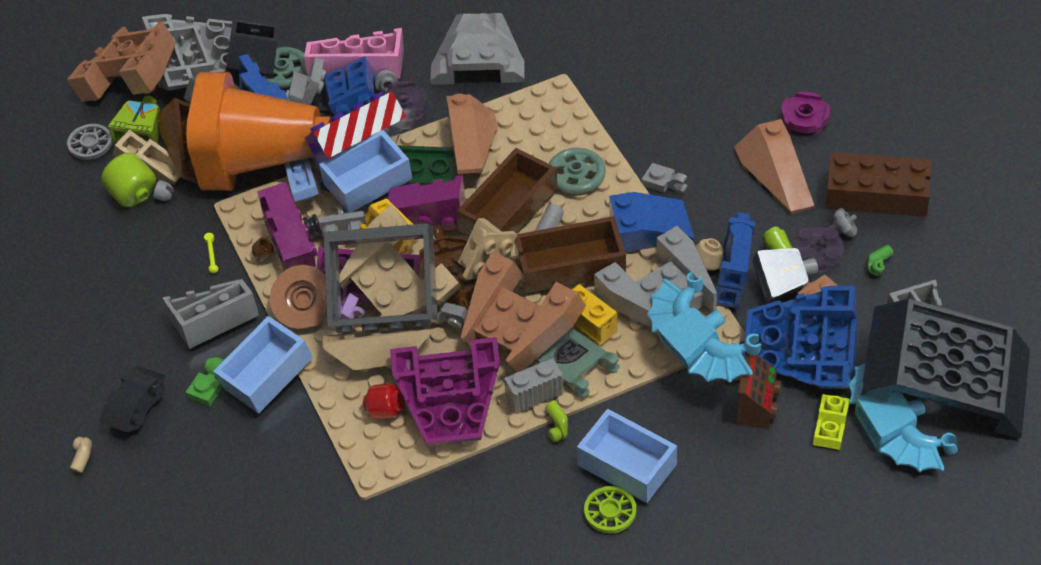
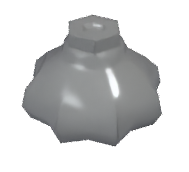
(844, 223)

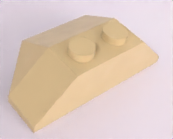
(372, 348)

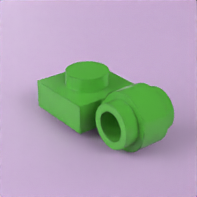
(206, 387)

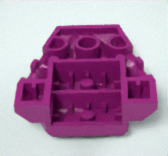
(448, 390)

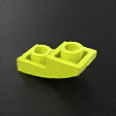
(831, 422)

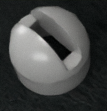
(163, 191)

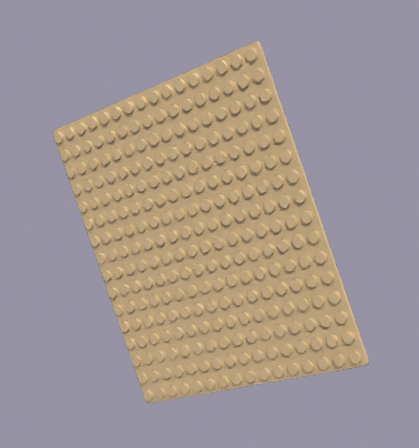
(392, 451)

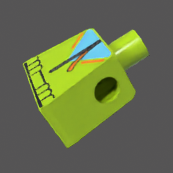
(137, 117)

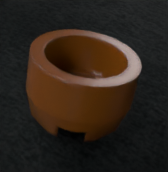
(262, 249)

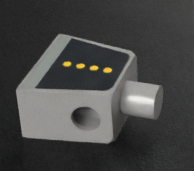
(782, 272)

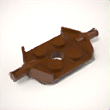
(448, 252)

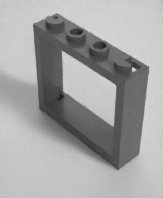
(371, 235)

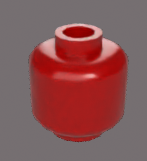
(383, 401)

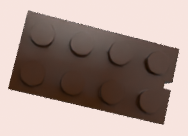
(878, 184)
(510, 193)
(568, 253)

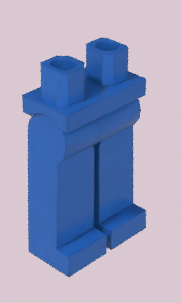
(350, 86)
(736, 260)

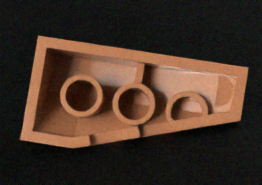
(470, 131)

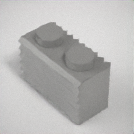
(534, 385)

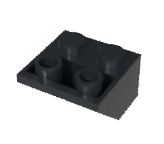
(255, 39)

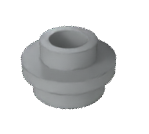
(383, 77)

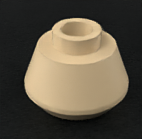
(710, 253)

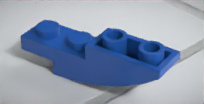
(253, 81)

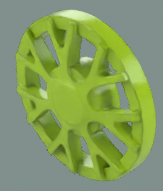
(610, 509)

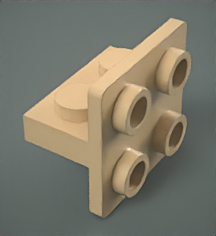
(481, 243)

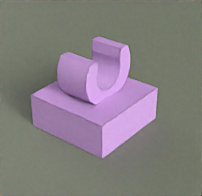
(349, 309)

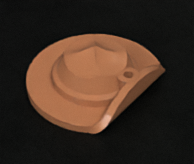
(299, 297)

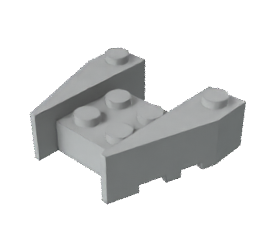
(634, 298)

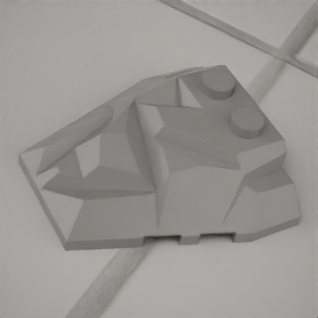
(478, 44)
(197, 48)

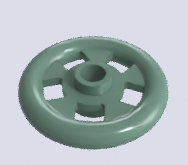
(284, 67)
(578, 170)

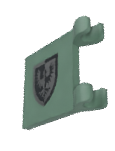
(577, 356)

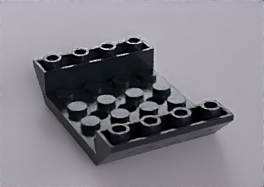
(911, 356)

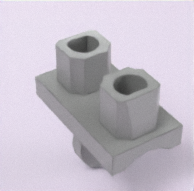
(341, 221)

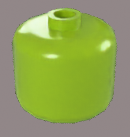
(128, 179)

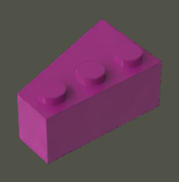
(430, 203)
(286, 227)

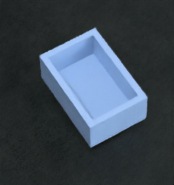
(365, 171)
(263, 364)
(627, 455)

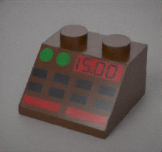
(757, 393)

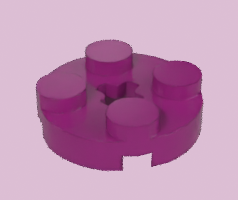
(805, 123)

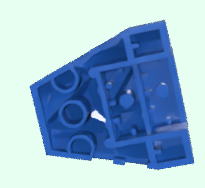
(810, 336)

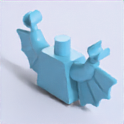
(694, 337)
(894, 430)

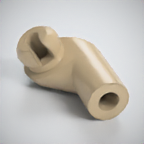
(83, 447)

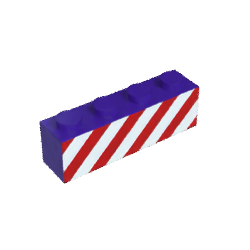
(354, 127)

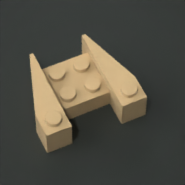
(387, 276)

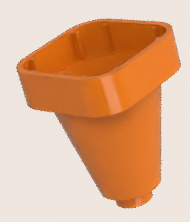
(243, 131)

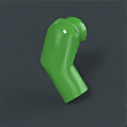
(876, 258)

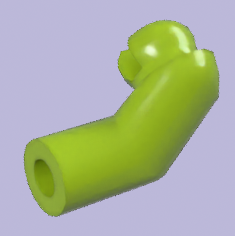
(560, 419)

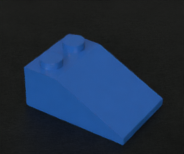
(646, 217)

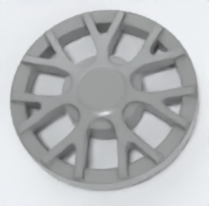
(89, 141)

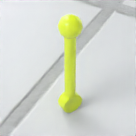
(209, 238)

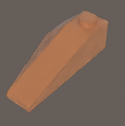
(774, 163)

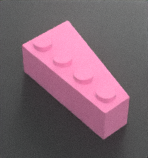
(381, 51)

